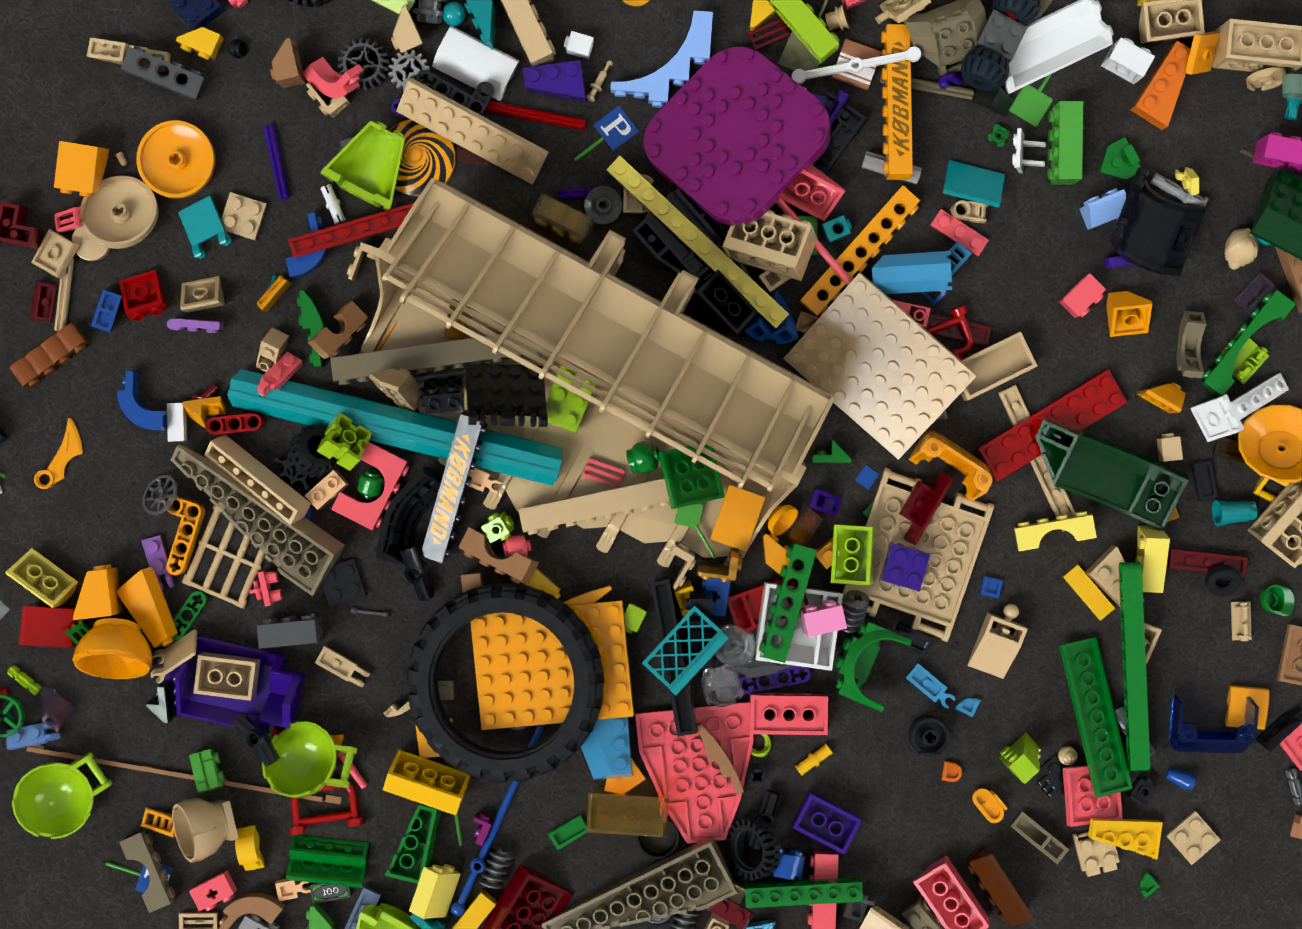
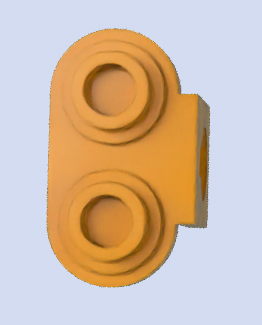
(989, 804)

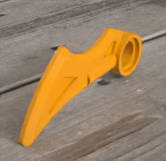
(70, 447)

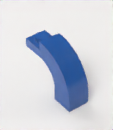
(307, 264)
(133, 408)

